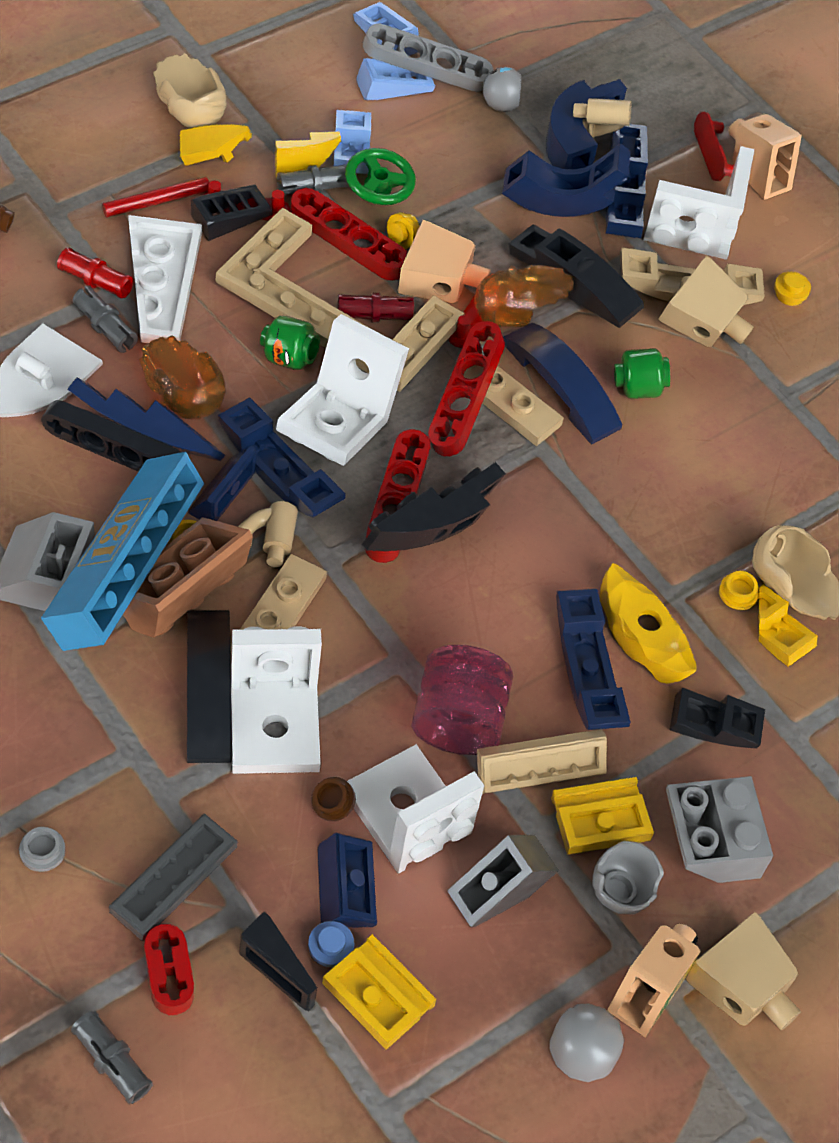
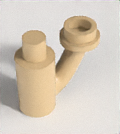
(603, 115)
(280, 528)

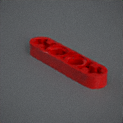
(353, 230)
(462, 387)
(394, 493)

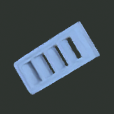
(366, 17)
(383, 81)

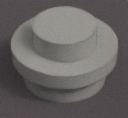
(42, 849)

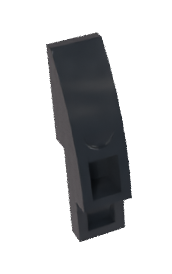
(595, 281)
(432, 515)

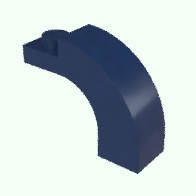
(567, 139)
(566, 191)

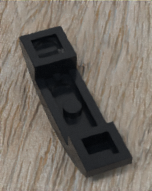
(208, 686)

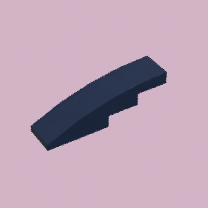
(626, 213)
(156, 422)

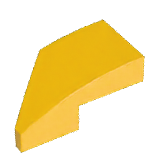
(211, 141)
(299, 154)
(781, 632)

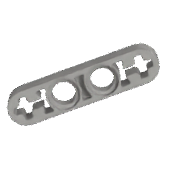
(429, 52)

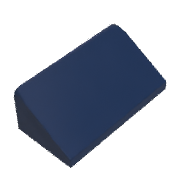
(225, 485)
(347, 881)

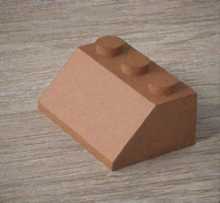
(187, 573)

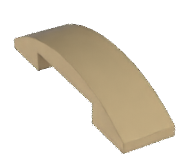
(663, 281)

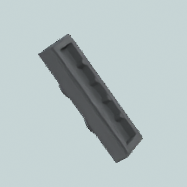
(173, 876)

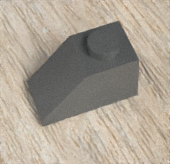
(502, 878)

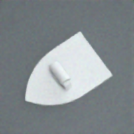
(42, 372)

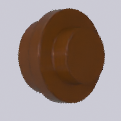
(333, 799)

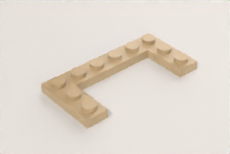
(253, 277)

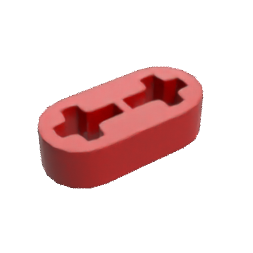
(179, 967)

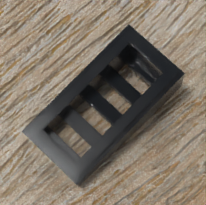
(223, 223)
(272, 956)

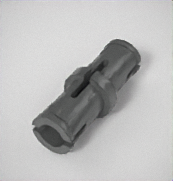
(312, 178)
(105, 319)
(111, 1057)

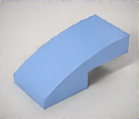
(355, 136)

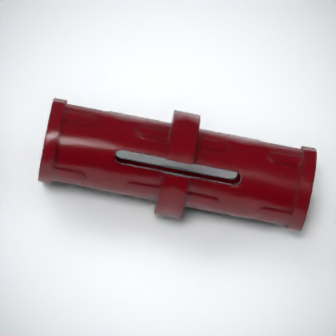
(377, 307)

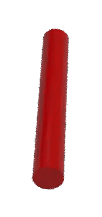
(155, 197)

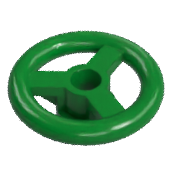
(380, 180)

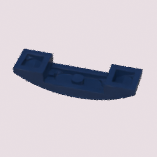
(569, 377)
(277, 462)
(588, 661)

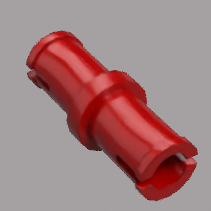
(95, 273)

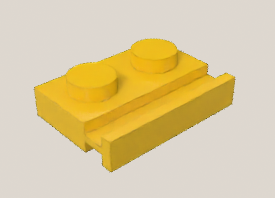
(601, 815)
(379, 991)

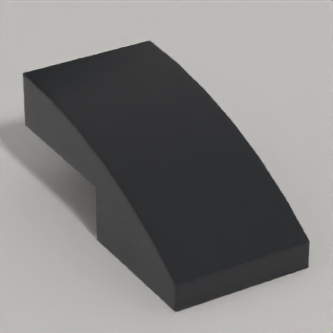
(723, 722)

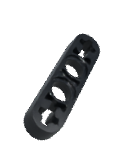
(102, 435)

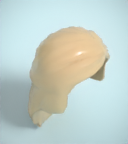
(190, 91)
(797, 571)

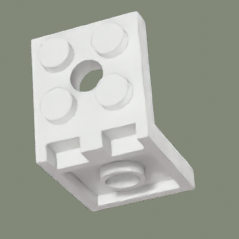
(713, 213)
(345, 395)
(275, 683)
(421, 829)

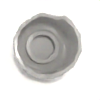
(627, 877)
(586, 1042)

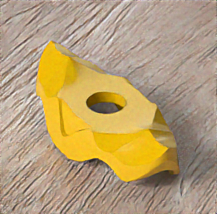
(661, 651)

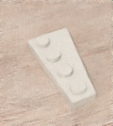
(163, 273)

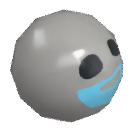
(502, 89)

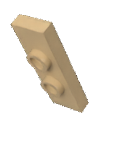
(518, 406)
(287, 596)
(542, 760)

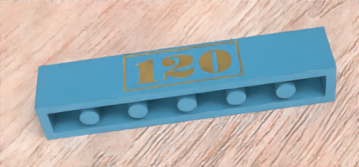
(123, 552)

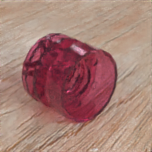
(462, 699)

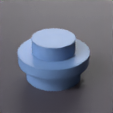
(330, 943)

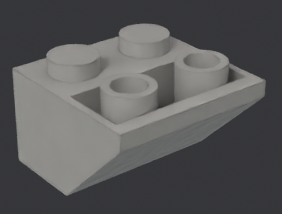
(42, 558)
(720, 828)

